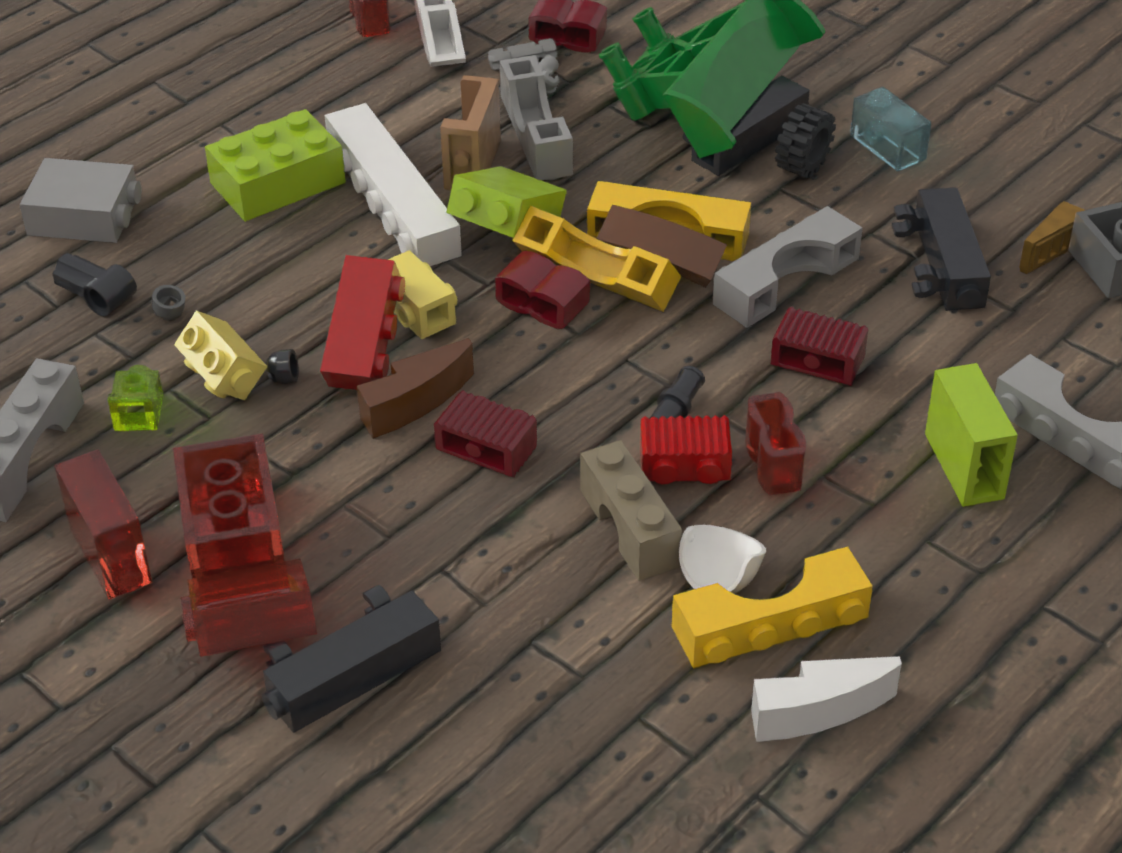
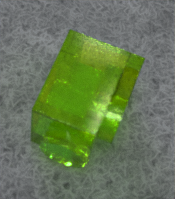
(136, 388)

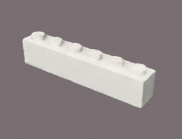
(394, 186)

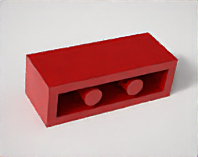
(362, 322)

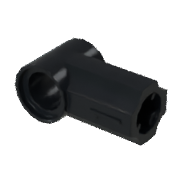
(100, 287)

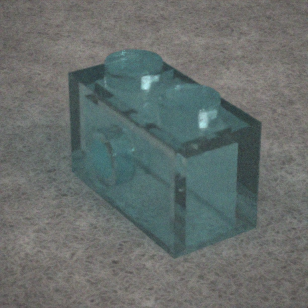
(890, 128)

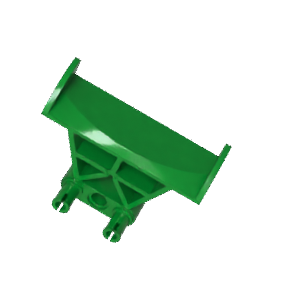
(713, 69)

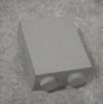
(80, 200)

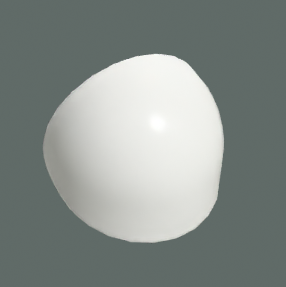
(719, 556)

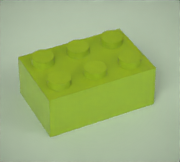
(275, 164)

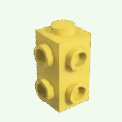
(427, 300)
(219, 356)

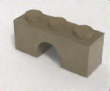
(644, 524)

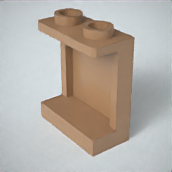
(474, 140)

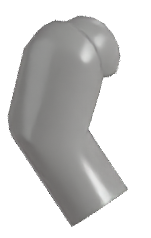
(549, 65)

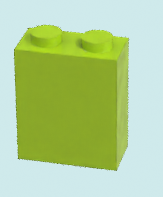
(501, 198)
(970, 434)

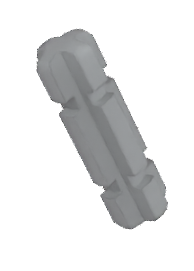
(544, 48)

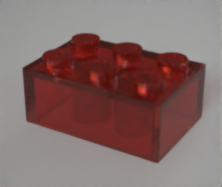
(227, 505)

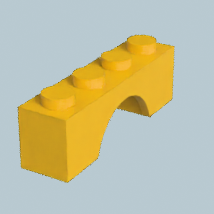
(712, 216)
(623, 271)
(723, 625)

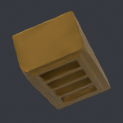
(1049, 238)

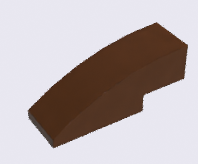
(689, 251)
(414, 387)

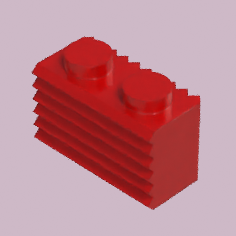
(686, 449)

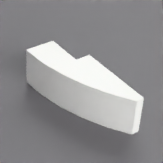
(440, 32)
(822, 696)

